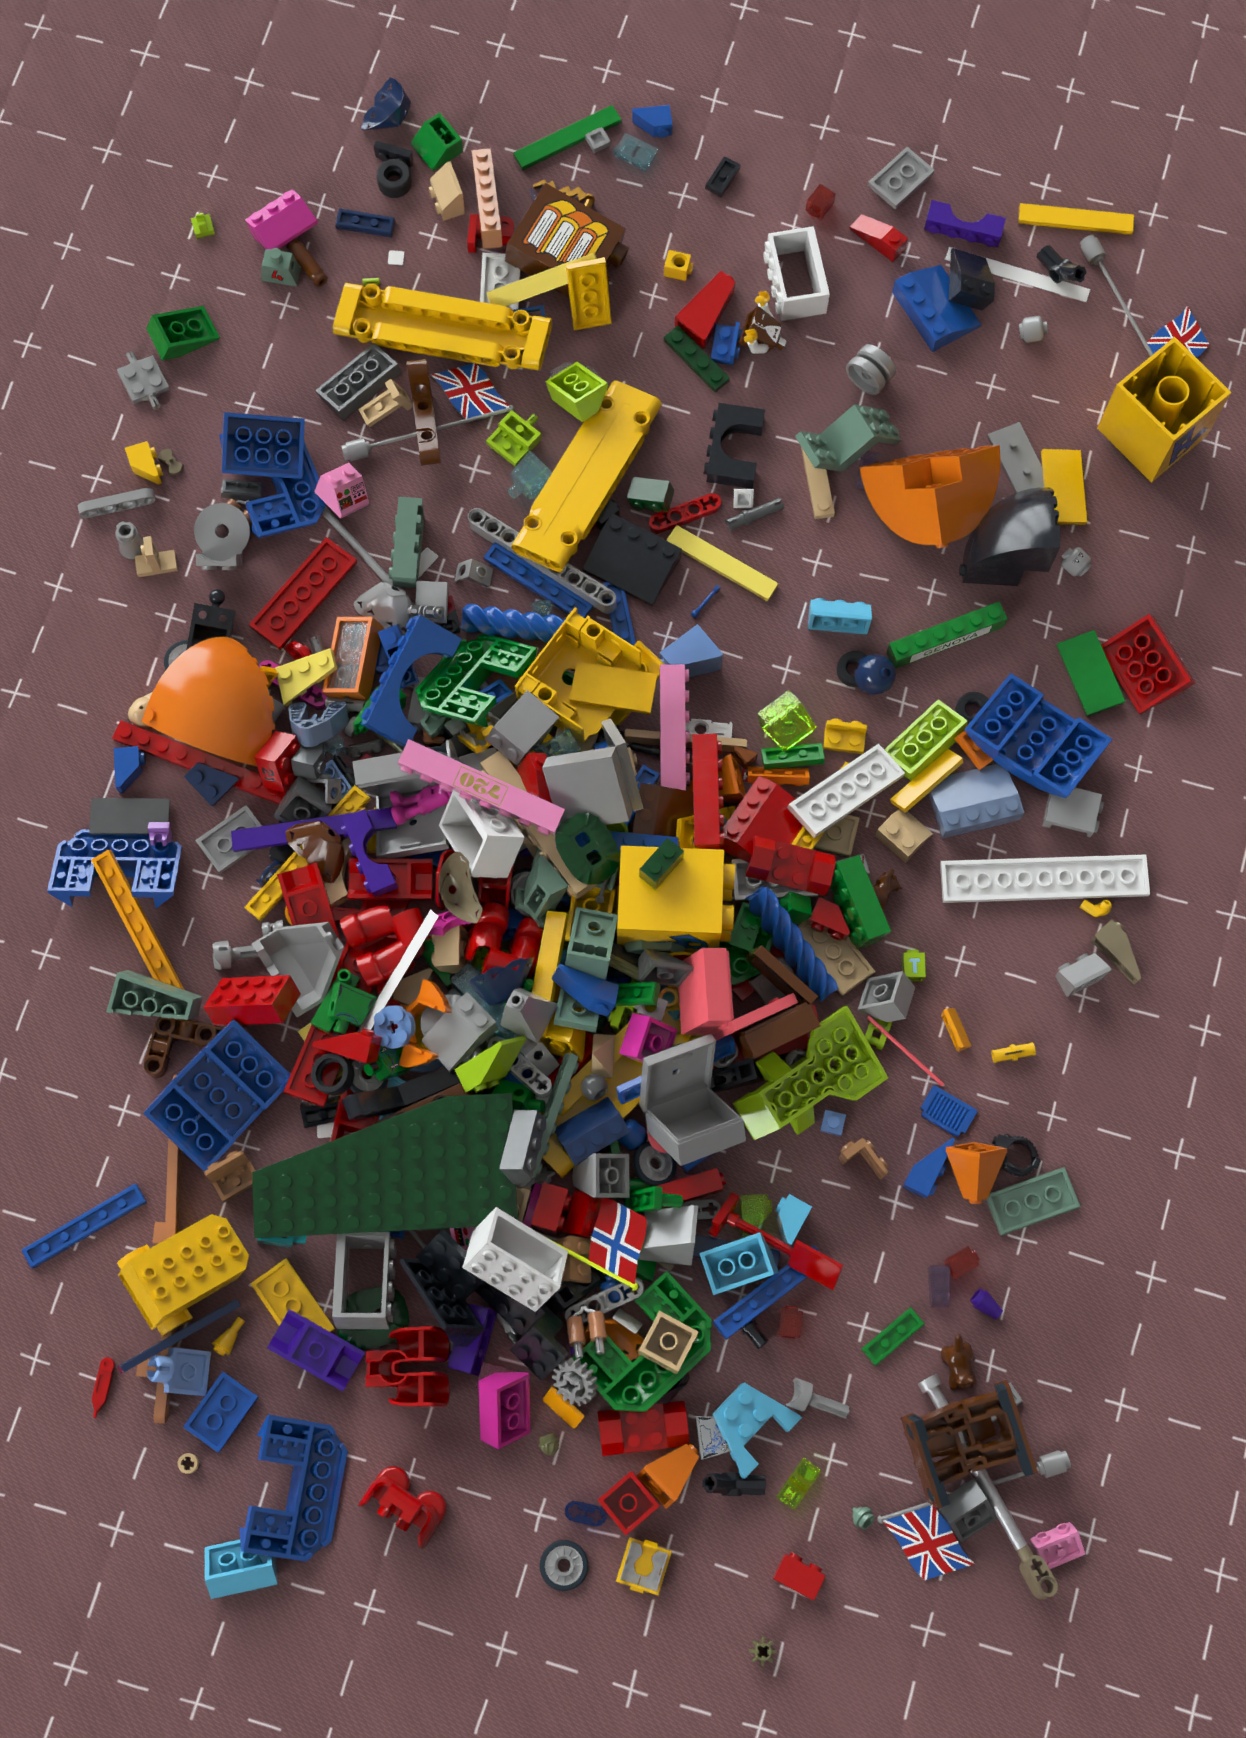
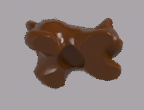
(884, 886)
(959, 1361)

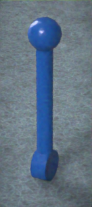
(695, 613)

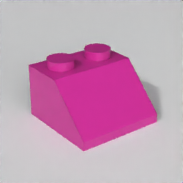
(646, 1037)

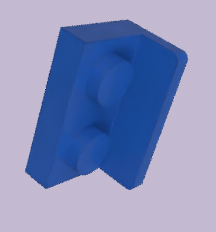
(725, 344)

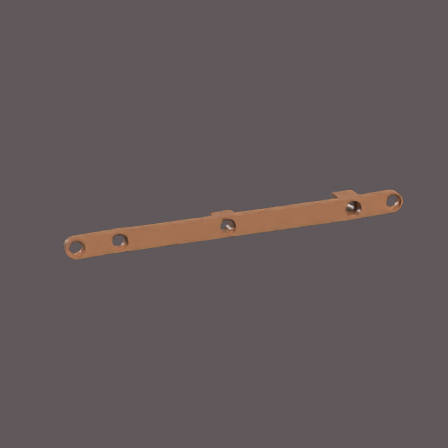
(163, 1231)

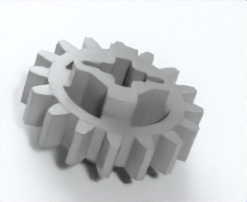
(575, 1381)

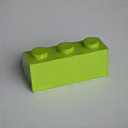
(577, 391)

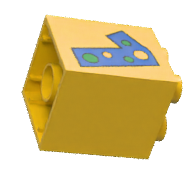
(1163, 409)
(683, 907)

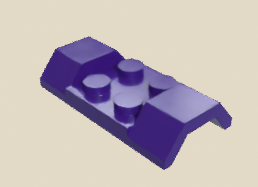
(316, 1350)

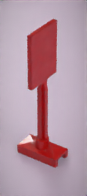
(802, 1257)

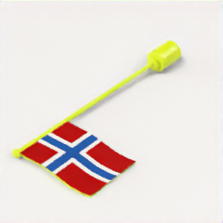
(616, 1242)

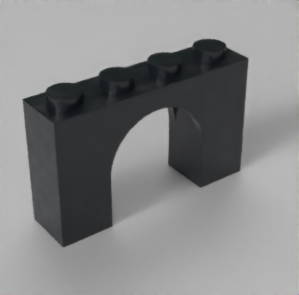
(732, 420)

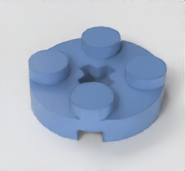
(402, 1034)

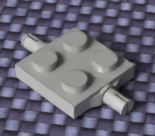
(143, 380)

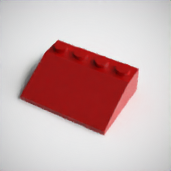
(1147, 664)
(760, 814)

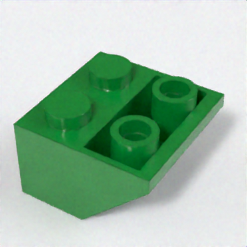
(437, 142)

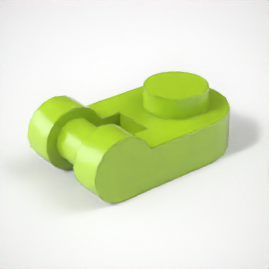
(878, 1042)

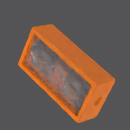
(356, 655)

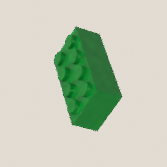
(858, 903)

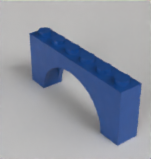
(385, 711)

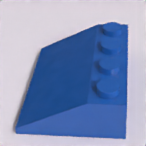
(927, 304)
(262, 445)

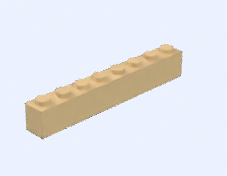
(502, 769)

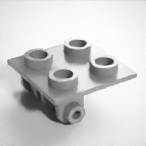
(430, 601)

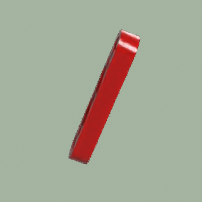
(686, 516)

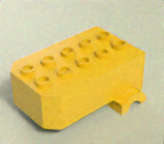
(182, 1271)

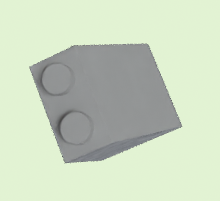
(522, 728)
(670, 1235)

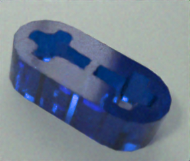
(587, 1508)

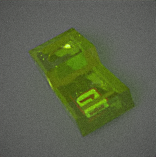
(798, 1483)

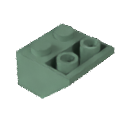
(543, 888)

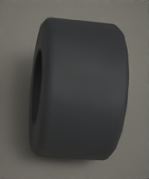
(394, 168)

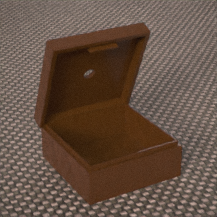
(786, 1024)

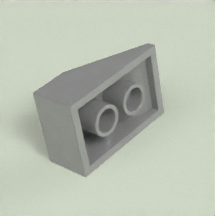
(460, 1031)

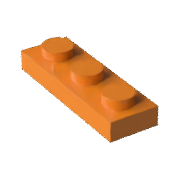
(780, 776)

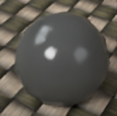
(594, 1087)

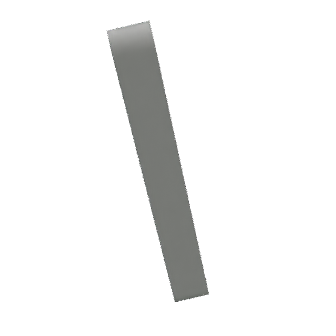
(569, 572)

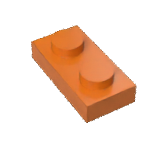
(975, 753)

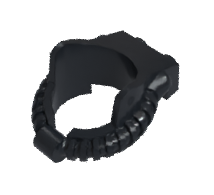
(1006, 1141)

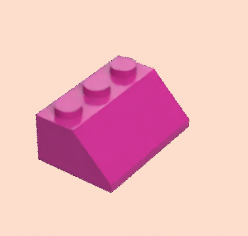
(281, 221)
(504, 1408)

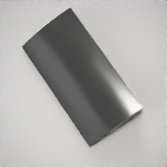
(358, 381)

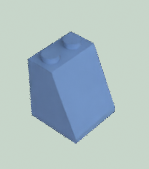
(694, 651)

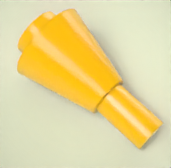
(226, 1340)

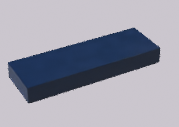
(365, 223)

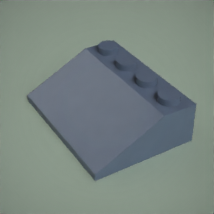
(975, 801)

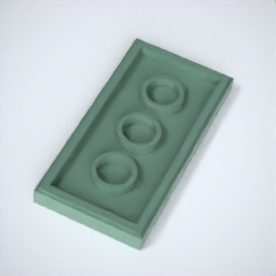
(1032, 1201)

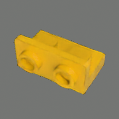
(844, 736)

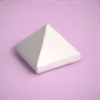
(743, 498)

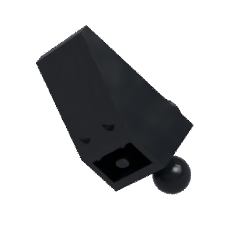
(211, 626)

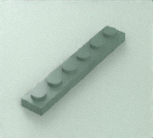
(555, 1105)

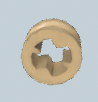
(182, 1468)

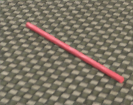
(905, 1050)

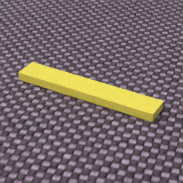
(533, 284)
(723, 563)

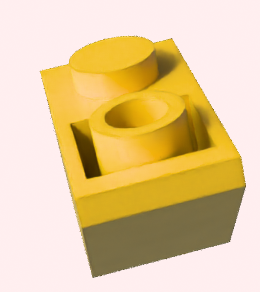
(142, 462)

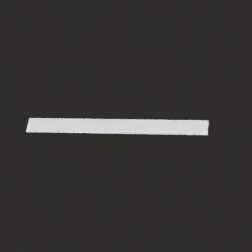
(1034, 279)
(400, 969)

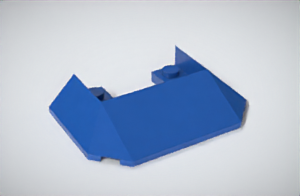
(292, 507)
(151, 866)
(312, 1495)

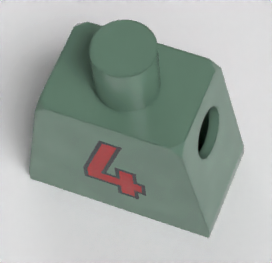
(280, 267)

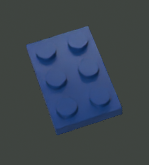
(220, 1412)

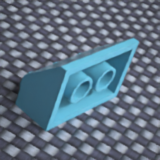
(839, 616)
(738, 1263)
(233, 1571)

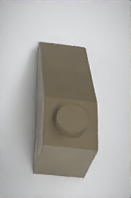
(1116, 947)

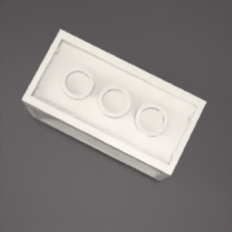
(789, 242)
(481, 836)
(515, 1259)

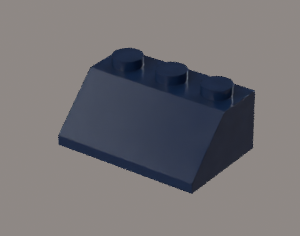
(591, 1131)

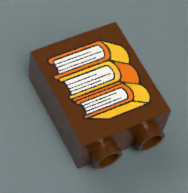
(561, 231)

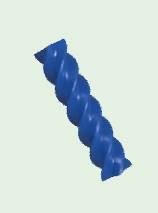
(509, 623)
(789, 938)

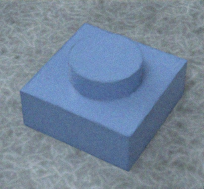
(833, 1122)

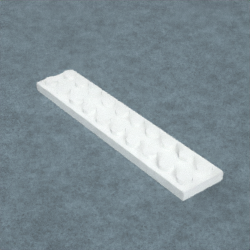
(1044, 878)

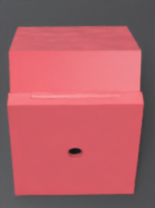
(707, 998)

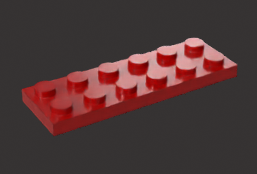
(303, 593)

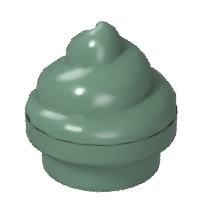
(863, 1517)

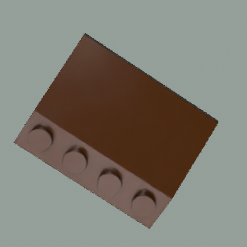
(662, 809)

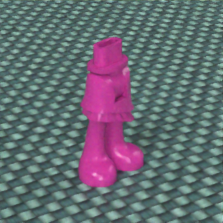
(423, 802)

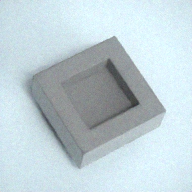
(598, 140)

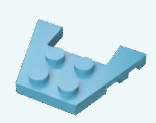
(743, 1416)

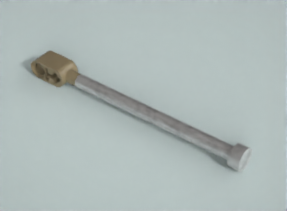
(931, 1386)

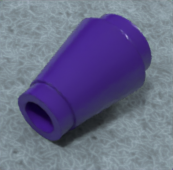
(985, 1303)

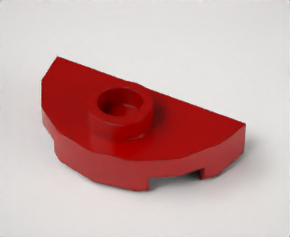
(297, 650)

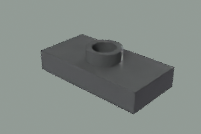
(241, 489)

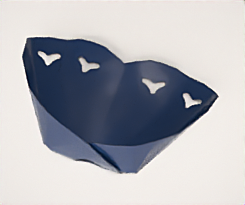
(389, 111)
(499, 989)

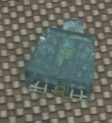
(528, 477)

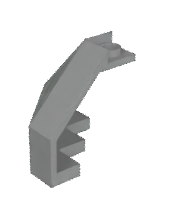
(307, 955)

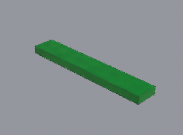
(566, 137)

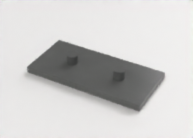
(126, 815)

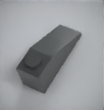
(309, 761)

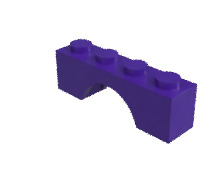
(943, 221)
(360, 830)

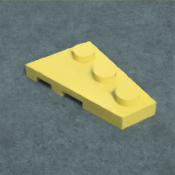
(301, 674)

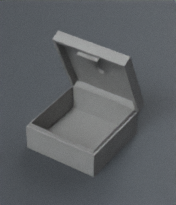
(382, 776)
(595, 780)
(682, 1107)

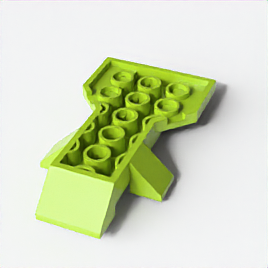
(792, 1088)

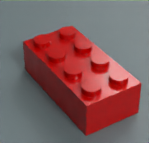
(252, 1000)

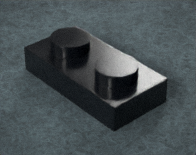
(386, 152)
(722, 176)

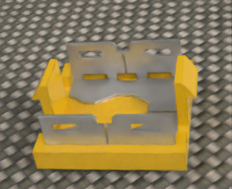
(476, 737)
(643, 1566)

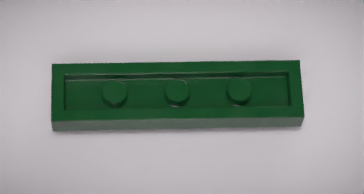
(696, 359)

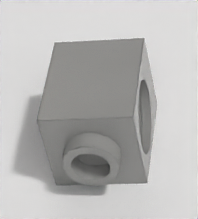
(658, 1013)

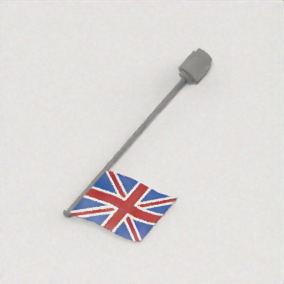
(1183, 327)
(467, 391)
(928, 1537)

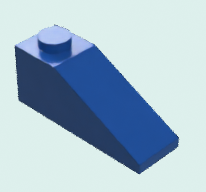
(588, 990)

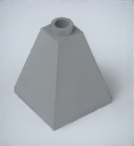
(527, 1014)
(603, 1176)

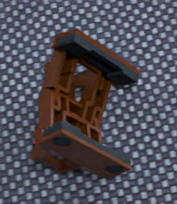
(938, 1436)

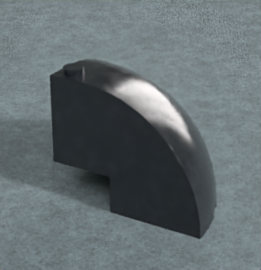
(1013, 538)

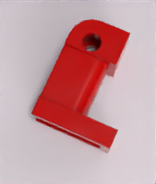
(474, 231)

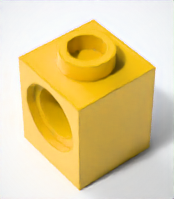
(677, 258)

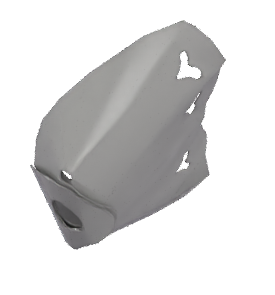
(386, 605)

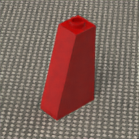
(705, 310)

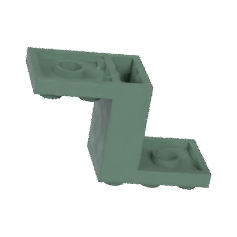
(848, 438)
(588, 953)

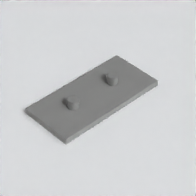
(1018, 457)

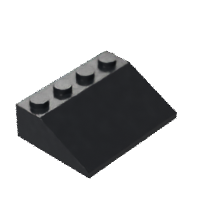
(632, 559)
(451, 1314)

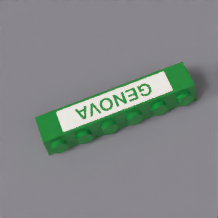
(946, 635)

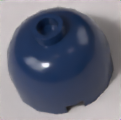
(875, 674)

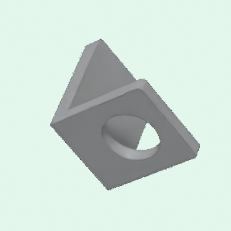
(474, 571)
(329, 784)

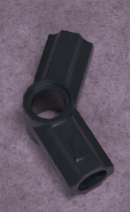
(1060, 268)
(733, 1484)

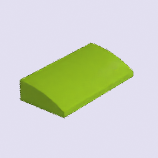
(926, 739)

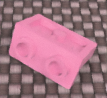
(1058, 1545)

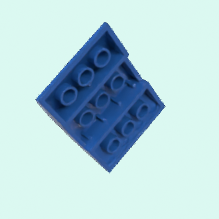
(1036, 738)
(218, 1095)

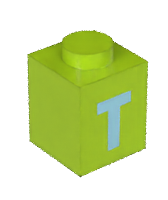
(914, 965)

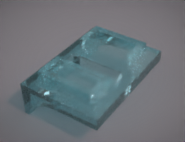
(627, 147)

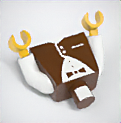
(761, 328)

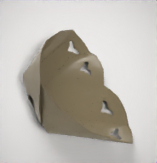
(464, 894)

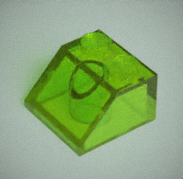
(786, 720)

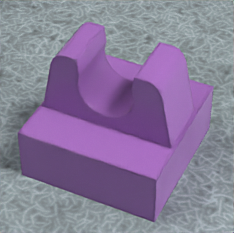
(159, 832)

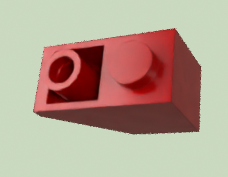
(828, 918)

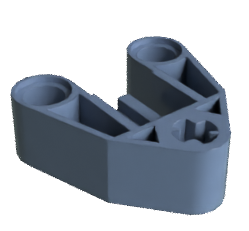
(317, 729)

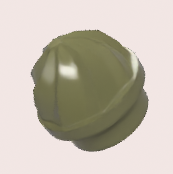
(549, 1444)

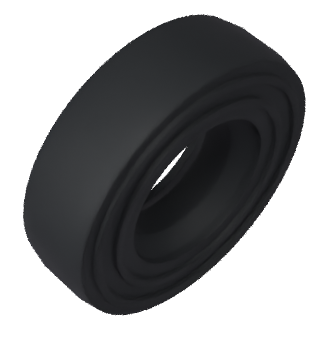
(844, 661)
(970, 697)

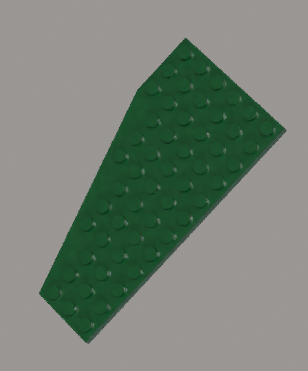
(398, 1175)

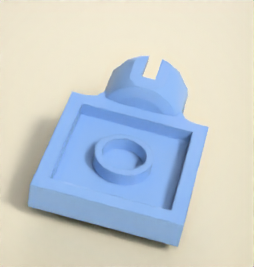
(181, 1371)

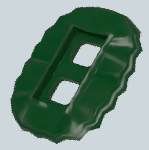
(575, 856)
(368, 1302)

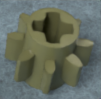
(768, 1650)

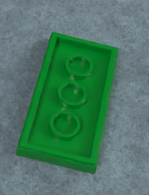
(1090, 673)

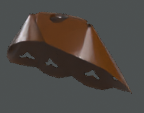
(318, 847)

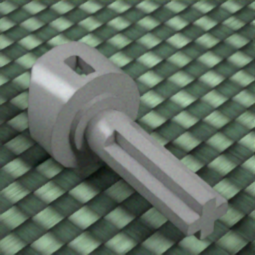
(224, 955)
(803, 1397)

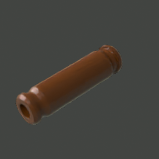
(307, 262)

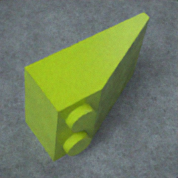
(490, 1066)

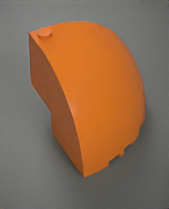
(934, 494)
(214, 701)

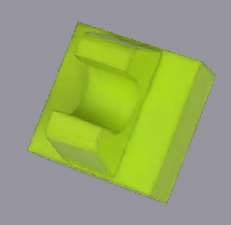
(202, 225)

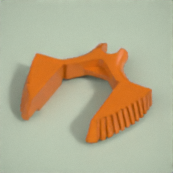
(430, 996)

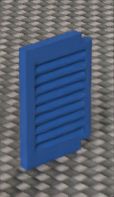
(947, 1111)

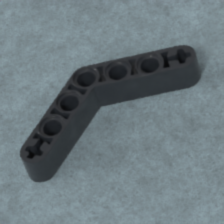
(396, 1098)

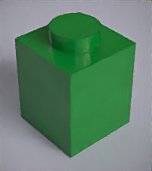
(797, 906)

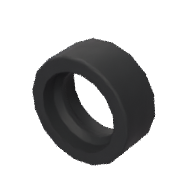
(319, 1067)

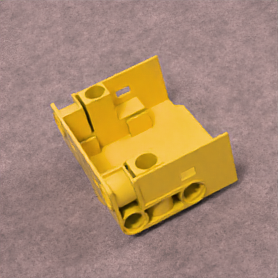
(575, 641)

